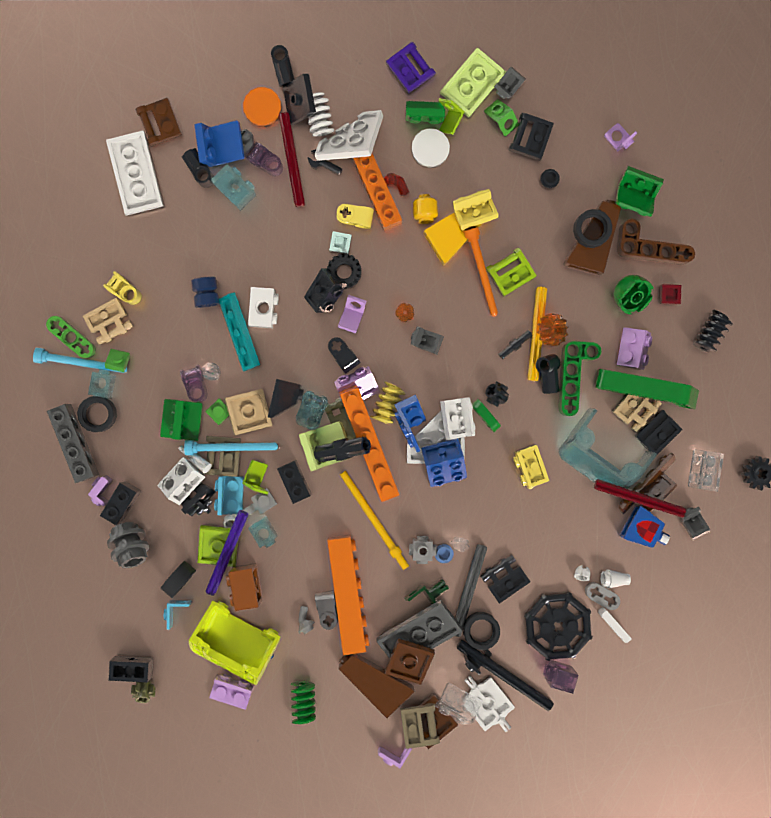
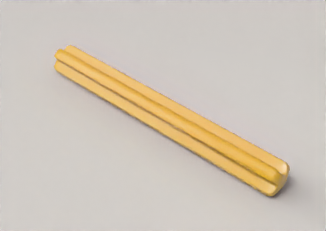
(536, 344)

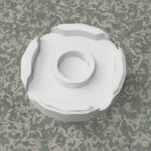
(430, 148)

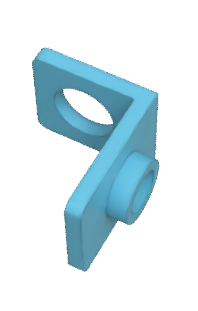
(168, 613)

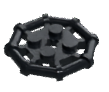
(560, 637)

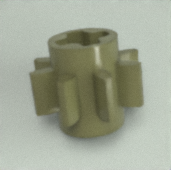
(143, 691)

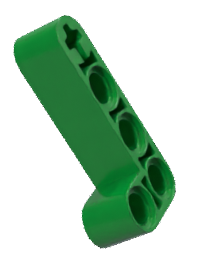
(574, 379)

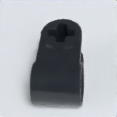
(345, 357)

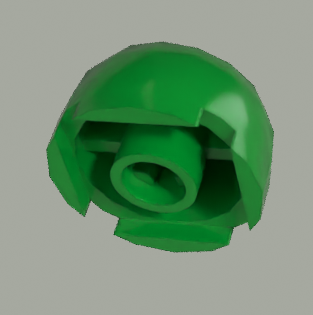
(633, 293)

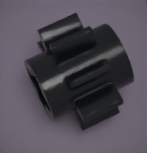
(497, 394)

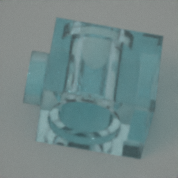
(94, 388)
(264, 523)

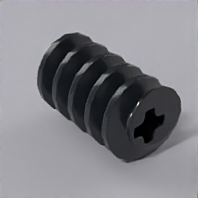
(712, 331)

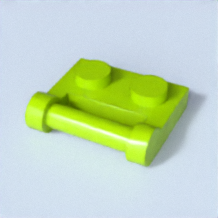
(513, 278)

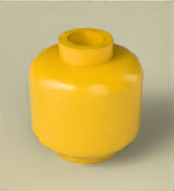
(425, 209)

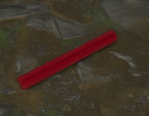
(291, 159)
(640, 498)

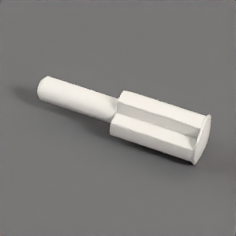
(197, 461)

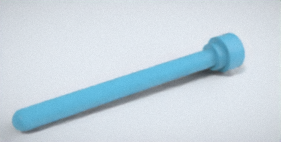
(41, 356)
(192, 447)

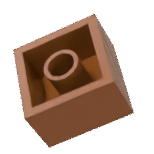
(244, 587)

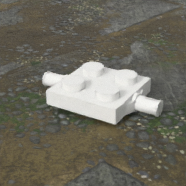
(494, 704)

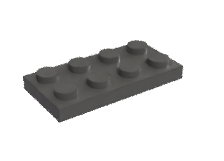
(425, 628)

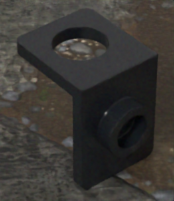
(474, 666)

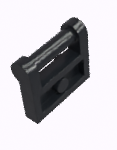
(537, 138)

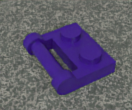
(406, 72)

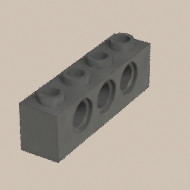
(72, 443)

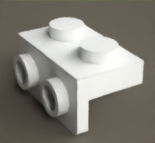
(458, 418)

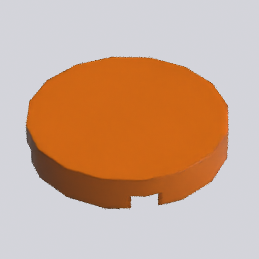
(262, 106)

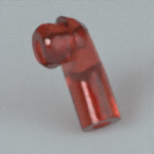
(394, 179)

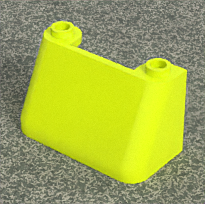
(233, 643)

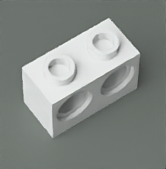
(181, 481)

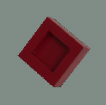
(670, 294)

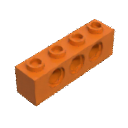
(377, 192)

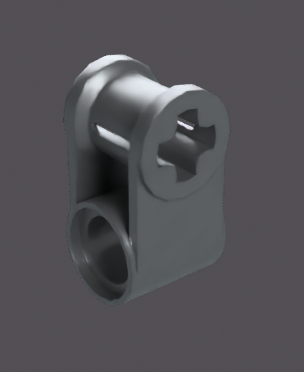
(326, 606)

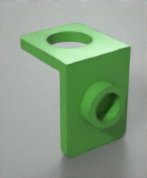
(501, 113)

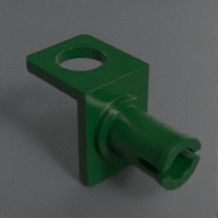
(431, 593)

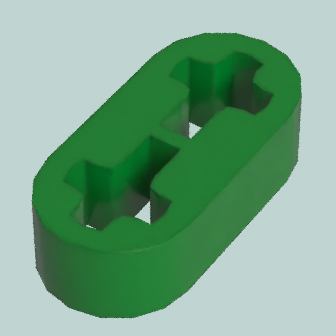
(485, 415)

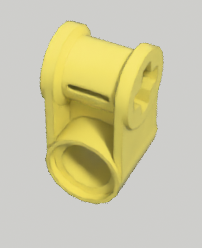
(359, 215)
(121, 287)

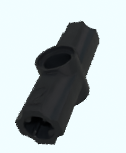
(342, 449)

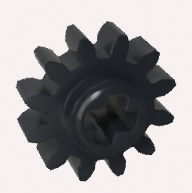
(752, 472)

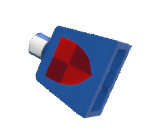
(644, 528)

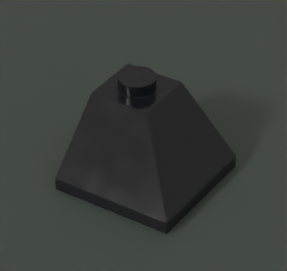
(284, 397)

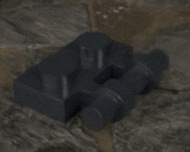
(509, 583)

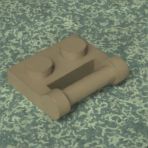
(227, 460)
(413, 726)

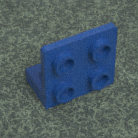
(219, 143)
(409, 415)
(444, 462)

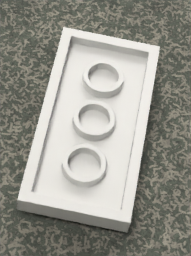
(134, 173)

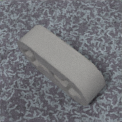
(600, 599)

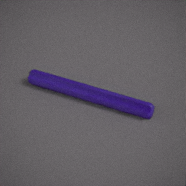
(226, 552)

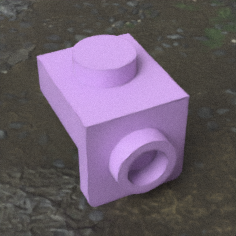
(99, 487)

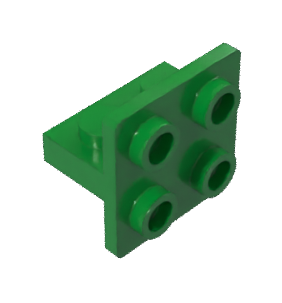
(181, 420)

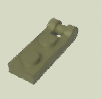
(343, 417)

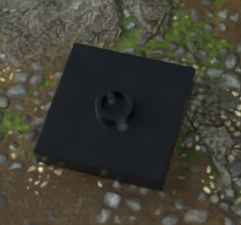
(299, 99)

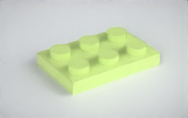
(473, 82)

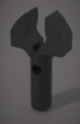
(325, 163)

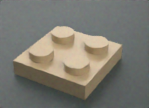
(248, 412)

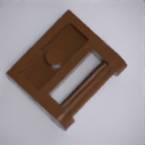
(164, 118)

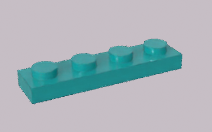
(239, 332)

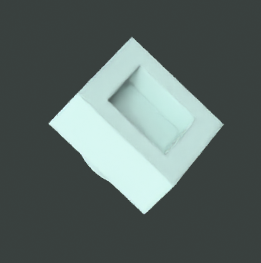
(340, 242)

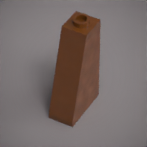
(594, 259)
(382, 690)

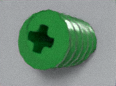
(305, 702)

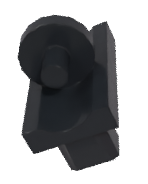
(200, 501)

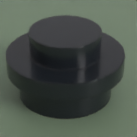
(550, 178)

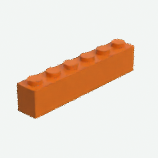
(363, 427)
(347, 594)

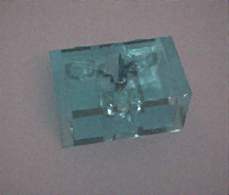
(224, 180)

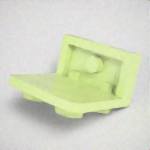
(321, 436)

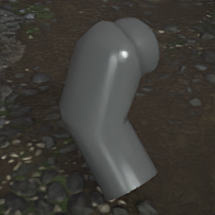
(248, 141)

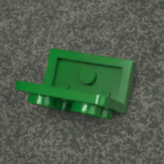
(638, 191)

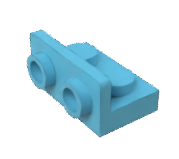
(229, 495)

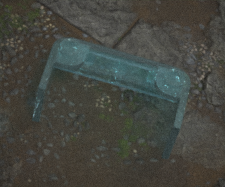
(578, 455)

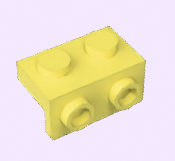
(475, 209)
(531, 467)

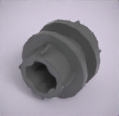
(128, 545)

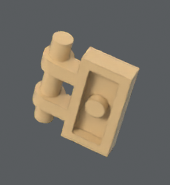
(104, 316)
(629, 408)

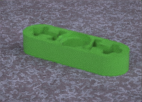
(78, 350)

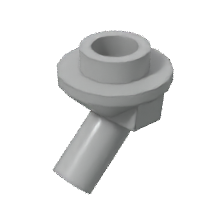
(305, 625)

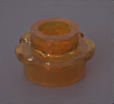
(404, 307)

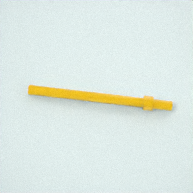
(394, 551)

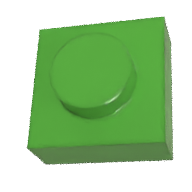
(117, 360)
(218, 411)

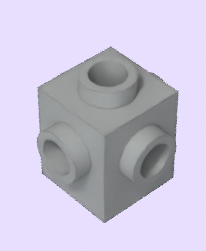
(422, 542)

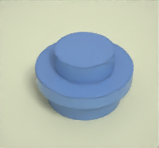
(444, 553)

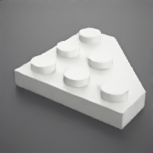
(352, 139)
(431, 434)

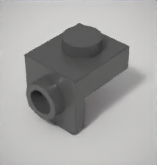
(509, 83)
(426, 340)
(695, 523)

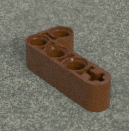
(654, 246)

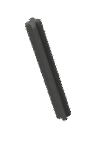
(470, 585)

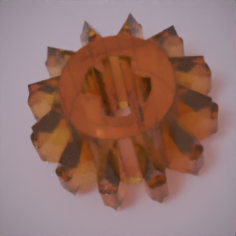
(552, 329)

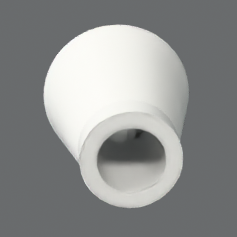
(614, 579)

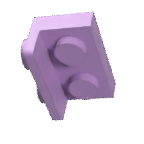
(362, 378)
(231, 691)

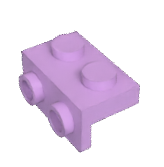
(634, 348)

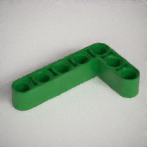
(667, 391)

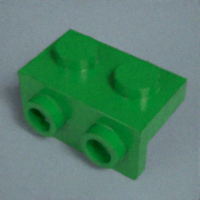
(424, 112)

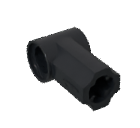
(282, 67)
(191, 159)
(549, 373)

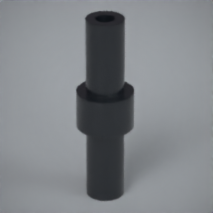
(515, 344)

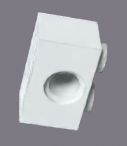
(257, 297)

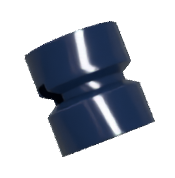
(205, 292)

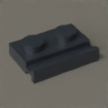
(658, 432)

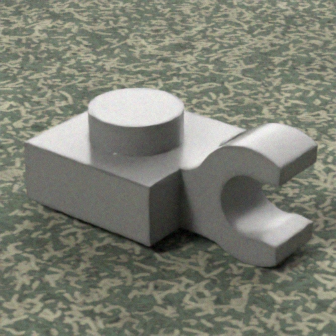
(261, 502)

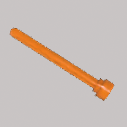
(472, 235)

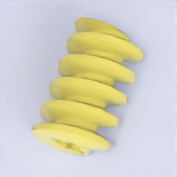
(388, 403)

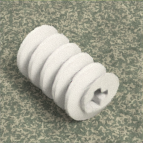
(318, 120)

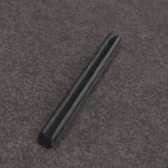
(505, 675)

